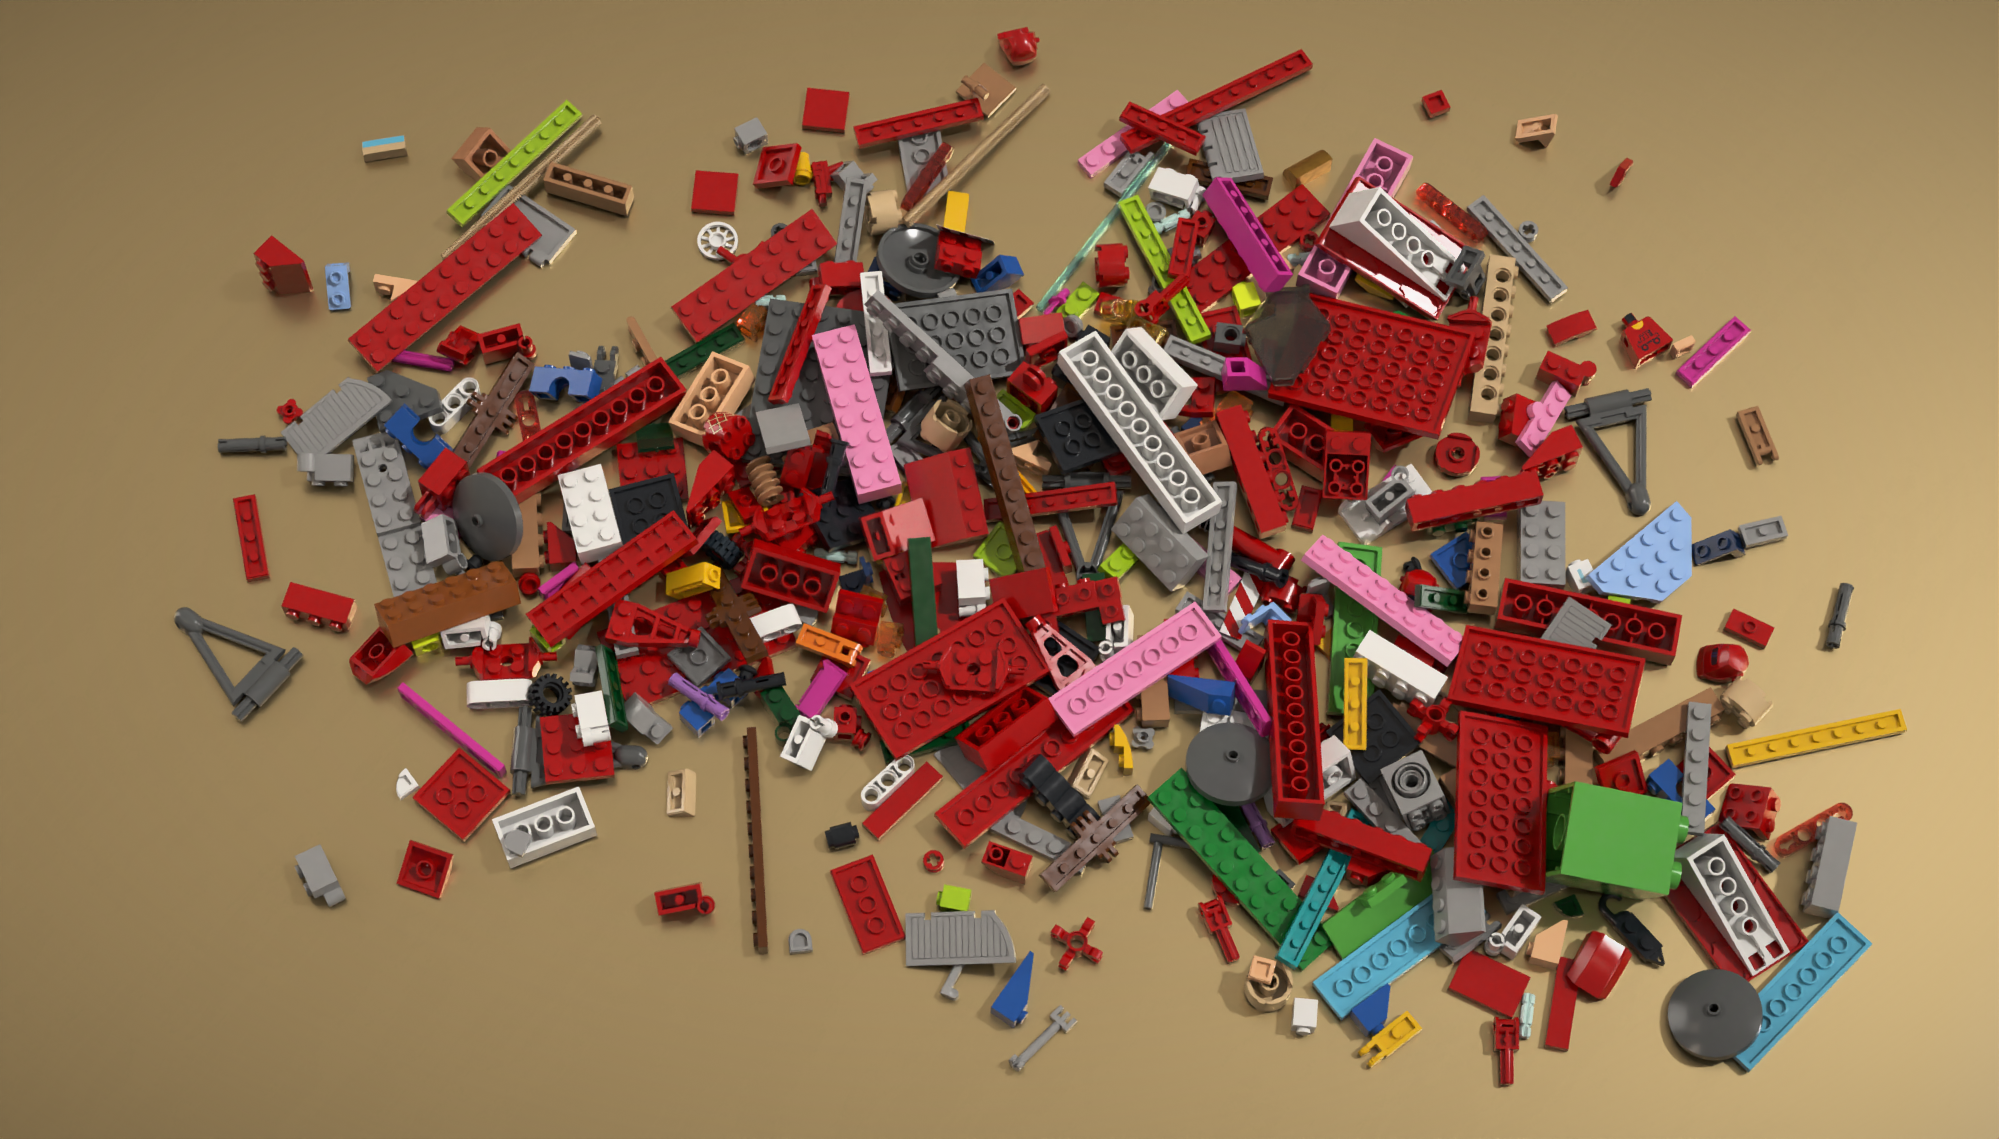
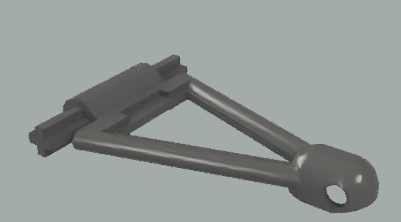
(1615, 409)
(909, 421)
(1076, 479)
(261, 679)
(528, 754)

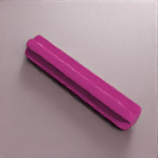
(425, 360)

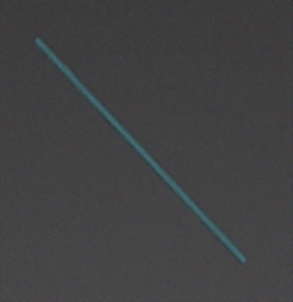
(1103, 227)

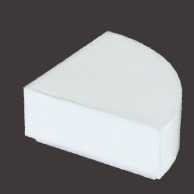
(405, 784)

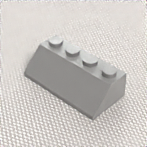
(1456, 904)

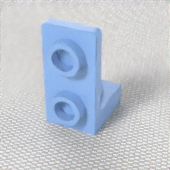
(338, 285)
(1262, 614)

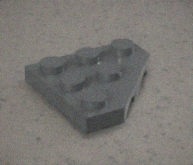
(419, 397)

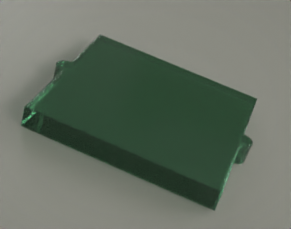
(655, 438)

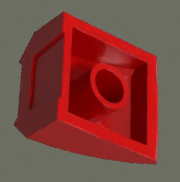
(378, 658)
(1598, 964)

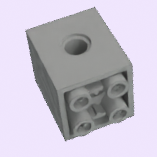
(1415, 791)

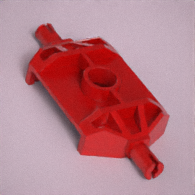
(1476, 322)
(774, 523)
(525, 661)
(991, 663)

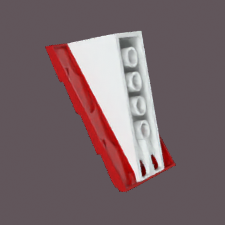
(1392, 247)
(1731, 906)

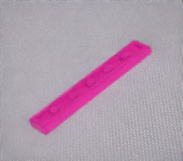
(1243, 690)
(452, 730)

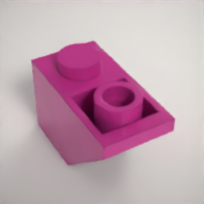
(1242, 374)

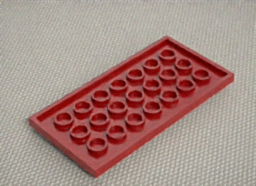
(652, 669)
(1546, 681)
(914, 706)
(1501, 803)

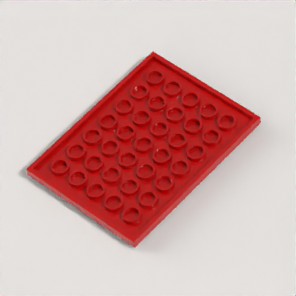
(1382, 368)

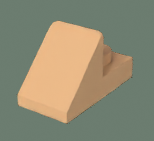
(1537, 128)
(392, 285)
(1026, 458)

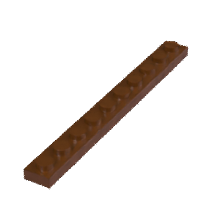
(753, 807)

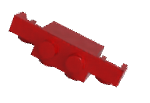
(1087, 597)

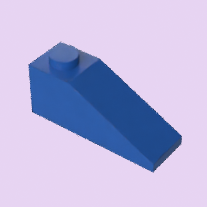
(1204, 694)
(1013, 999)

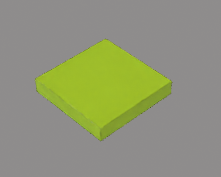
(997, 552)

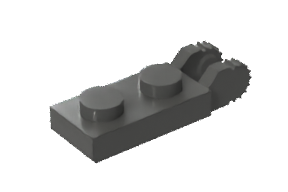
(606, 368)

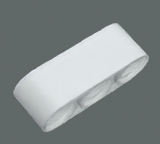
(450, 415)
(777, 622)
(498, 693)
(883, 792)

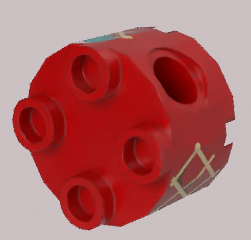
(728, 435)

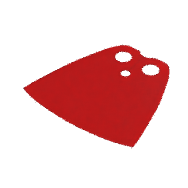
(946, 609)

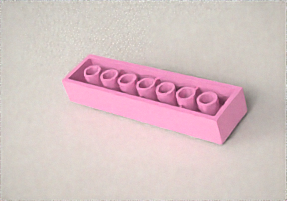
(1382, 167)
(857, 414)

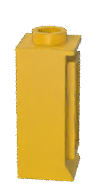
(692, 580)

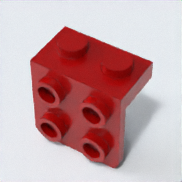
(1751, 808)

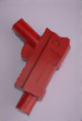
(822, 178)

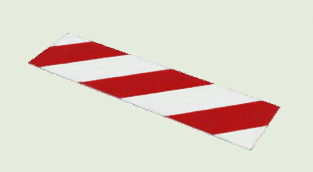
(1242, 604)

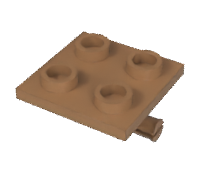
(987, 87)

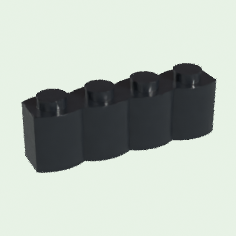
(1054, 792)

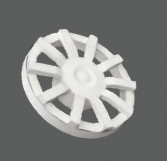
(717, 239)

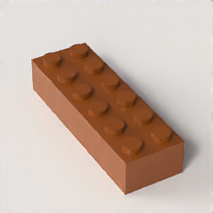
(447, 603)

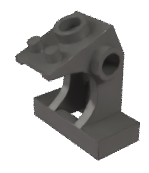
(1473, 279)

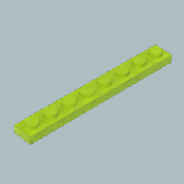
(514, 163)
(1158, 261)

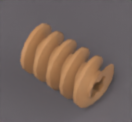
(764, 481)

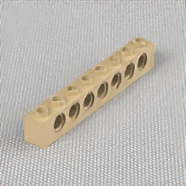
(1503, 268)

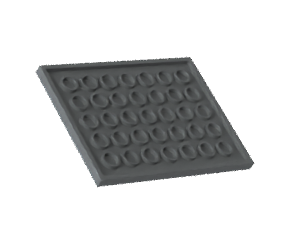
(809, 388)

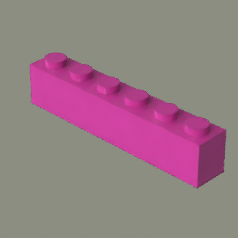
(1247, 234)

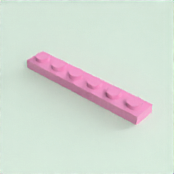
(1113, 148)

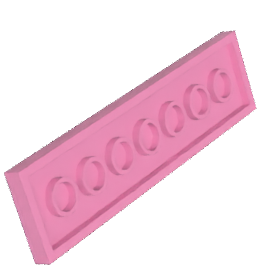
(1383, 600)
(1134, 669)

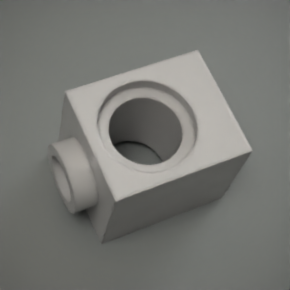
(750, 136)

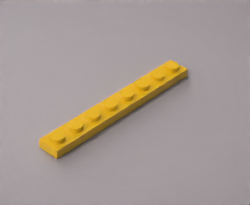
(1816, 738)

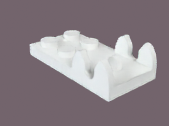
(1363, 523)

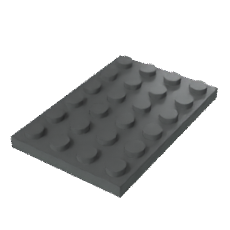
(972, 328)

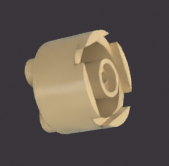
(881, 211)
(946, 425)
(1745, 702)
(1272, 998)

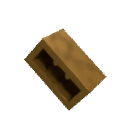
(1308, 169)

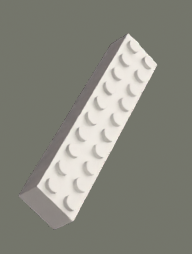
(1139, 432)

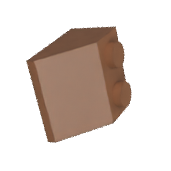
(480, 153)
(1205, 447)

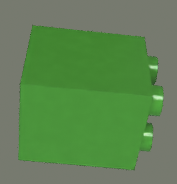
(1613, 841)

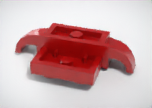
(807, 464)

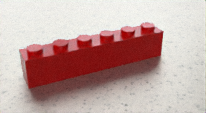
(1251, 472)
(1474, 500)
(1365, 843)

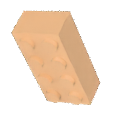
(716, 388)

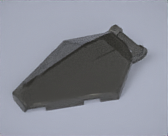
(1286, 333)

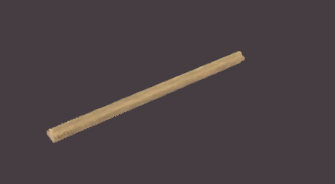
(974, 156)
(527, 181)

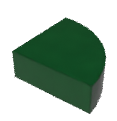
(1569, 907)

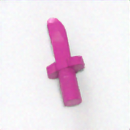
(1057, 301)

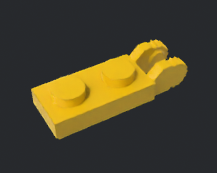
(1391, 1037)

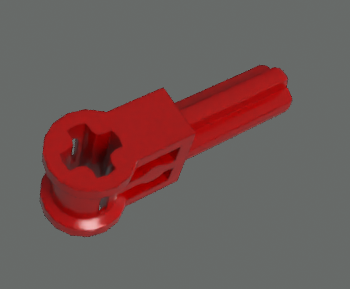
(1157, 303)
(1217, 922)
(1507, 1042)

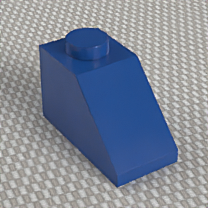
(998, 274)
(1372, 1012)

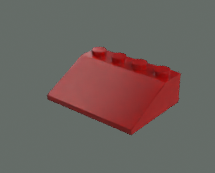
(949, 495)

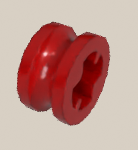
(1310, 235)
(861, 739)
(938, 856)

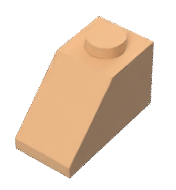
(1547, 946)

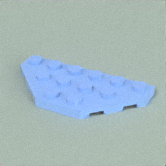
(1650, 562)

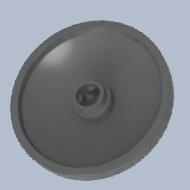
(908, 261)
(487, 516)
(1229, 764)
(1718, 1033)

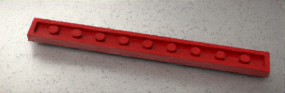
(1225, 97)

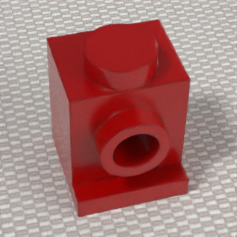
(1207, 225)

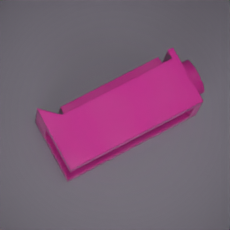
(821, 690)

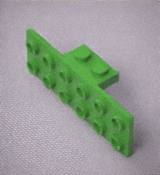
(1375, 910)

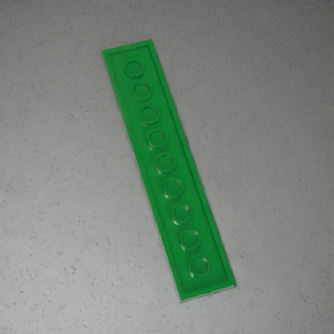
(1233, 861)

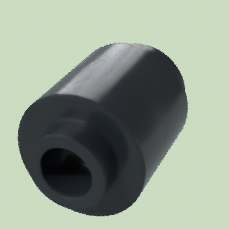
(842, 835)

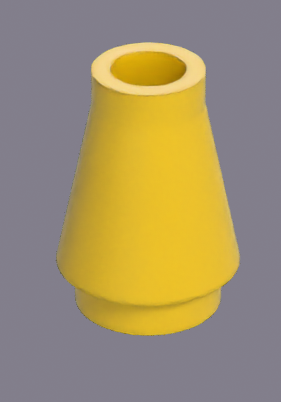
(803, 171)

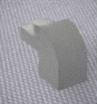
(850, 169)
(585, 666)
(645, 719)

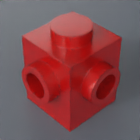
(847, 722)

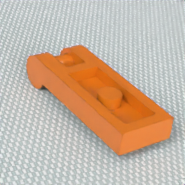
(828, 645)

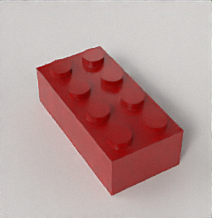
(1302, 440)
(790, 575)
(1006, 728)

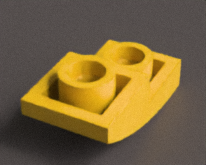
(956, 211)
(1121, 746)

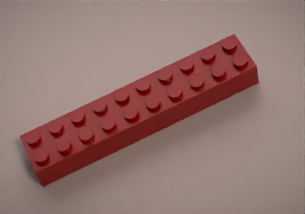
(588, 430)
(1295, 720)

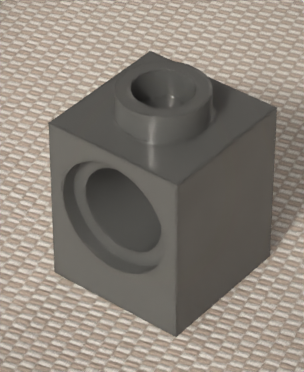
(1223, 330)

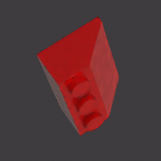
(281, 268)

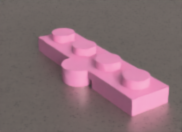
(1542, 416)

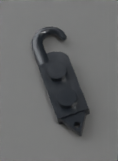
(1633, 932)

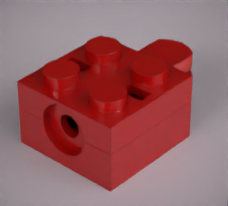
(1032, 388)
(440, 482)
(899, 566)

